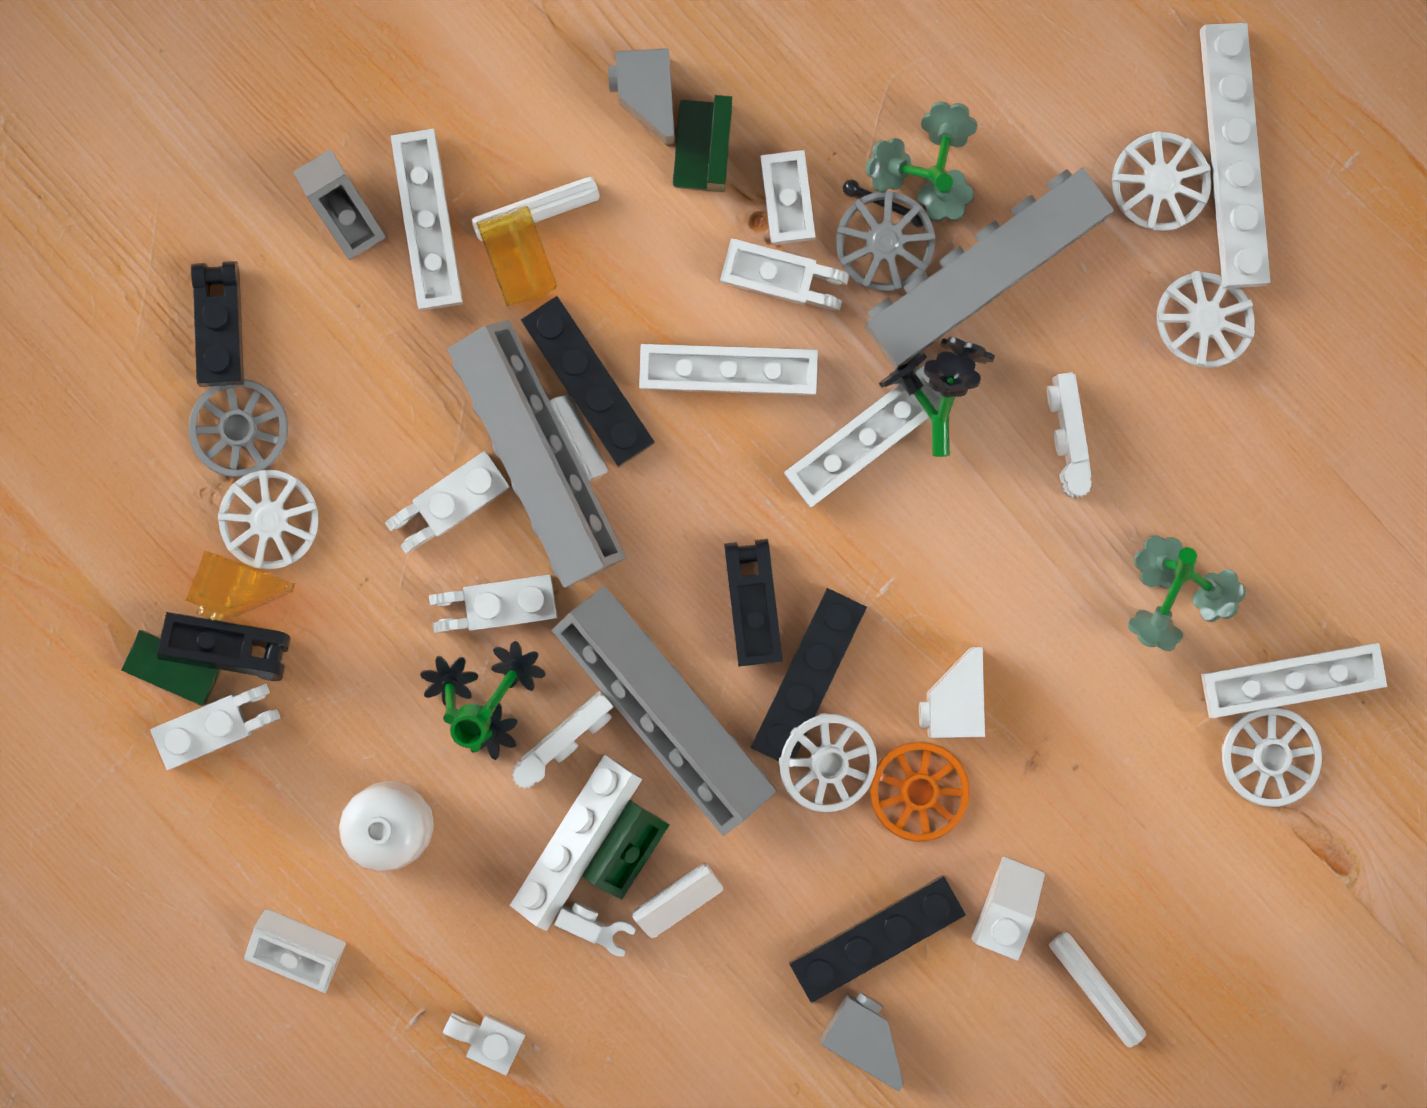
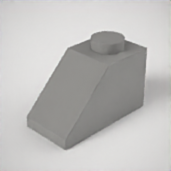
(645, 89)
(339, 204)
(864, 1038)

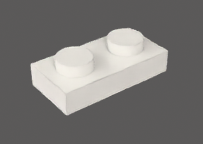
(787, 197)

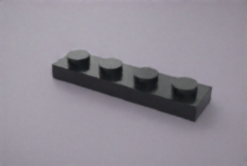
(587, 381)
(809, 672)
(877, 938)

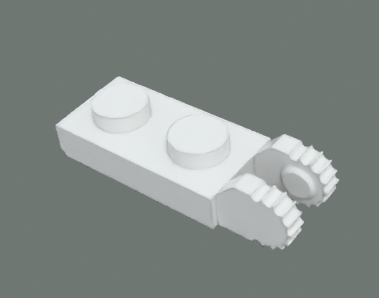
(779, 274)
(1071, 437)
(452, 500)
(499, 604)
(210, 728)
(560, 741)

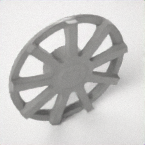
(885, 240)
(238, 429)

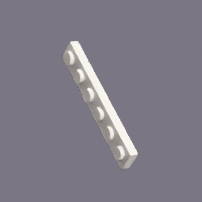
(1234, 155)

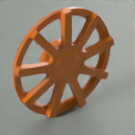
(919, 791)

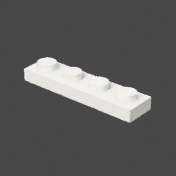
(426, 219)
(728, 369)
(860, 442)
(1294, 680)
(575, 842)

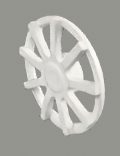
(1162, 180)
(1205, 319)
(268, 519)
(1271, 757)
(827, 762)

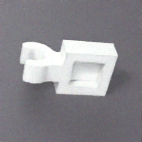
(583, 923)
(491, 1043)

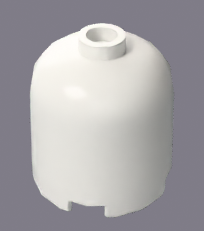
(386, 826)

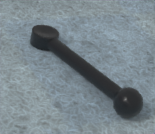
(852, 188)

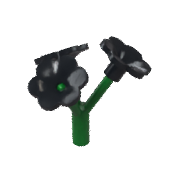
(950, 375)

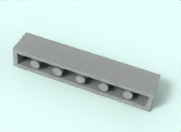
(988, 268)
(536, 453)
(664, 710)

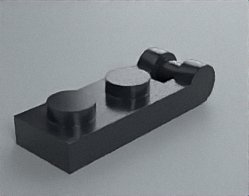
(218, 325)
(753, 604)
(222, 646)

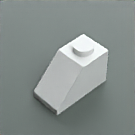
(956, 700)
(1009, 909)

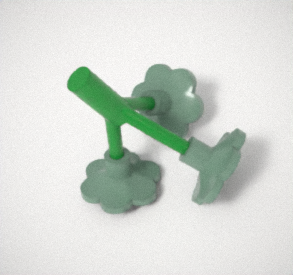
(945, 191)
(1169, 565)

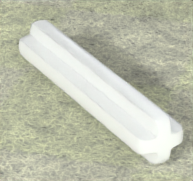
(550, 202)
(1097, 989)

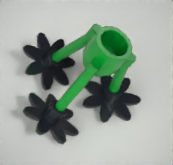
(474, 724)

